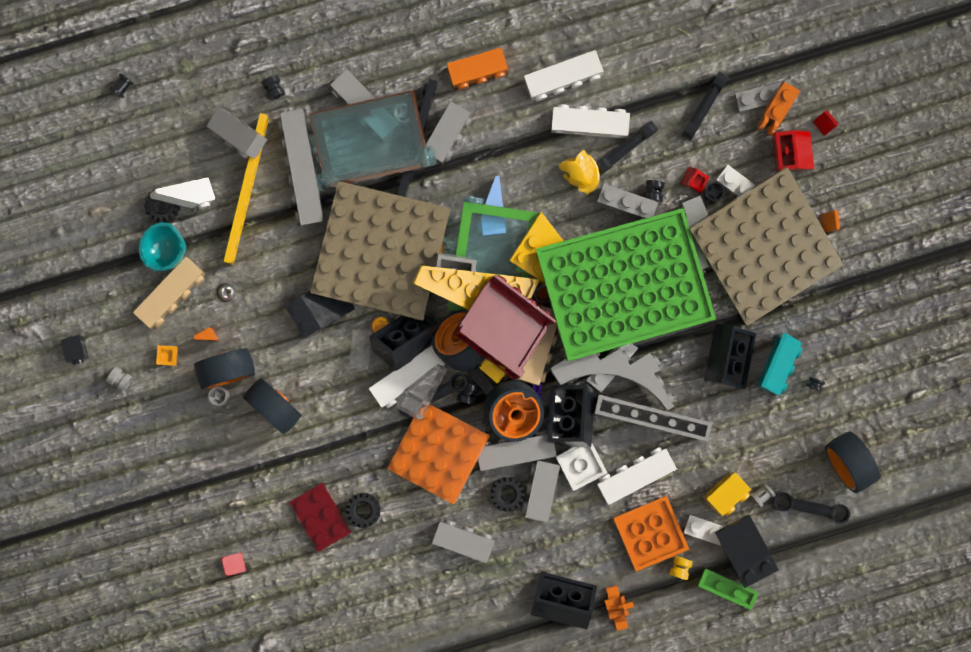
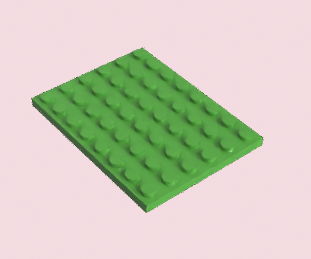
(625, 284)

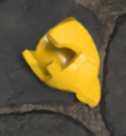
(582, 172)

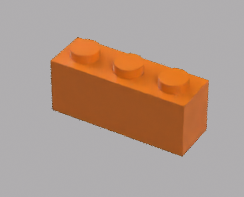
(477, 68)

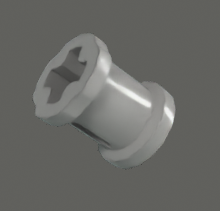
(760, 500)

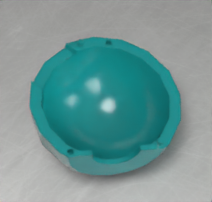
(162, 247)

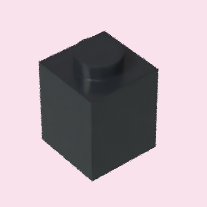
(75, 349)

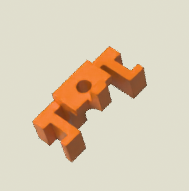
(617, 607)

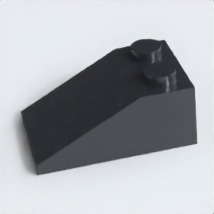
(315, 312)
(402, 340)
(746, 551)

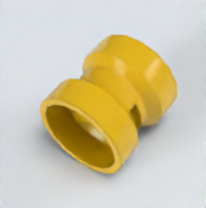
(678, 571)

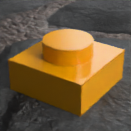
(167, 355)

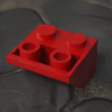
(793, 150)

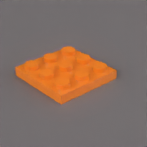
(651, 533)

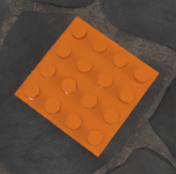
(438, 453)

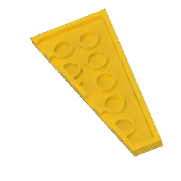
(539, 235)
(463, 286)

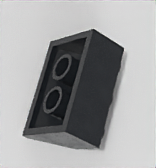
(730, 356)
(571, 415)
(564, 600)

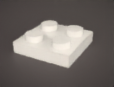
(581, 466)

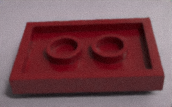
(320, 517)

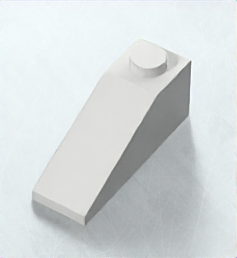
(188, 194)

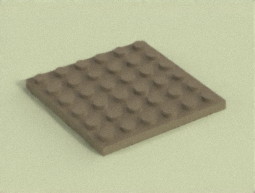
(766, 246)
(376, 249)

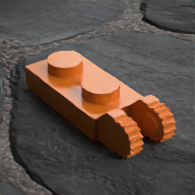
(778, 107)

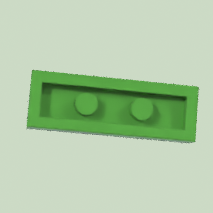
(727, 589)

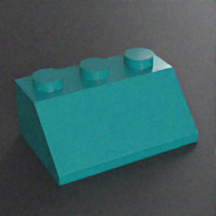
(779, 364)

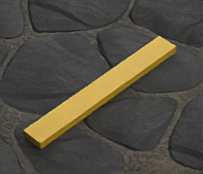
(245, 196)

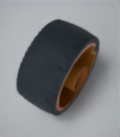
(450, 348)
(224, 368)
(503, 401)
(272, 406)
(852, 462)

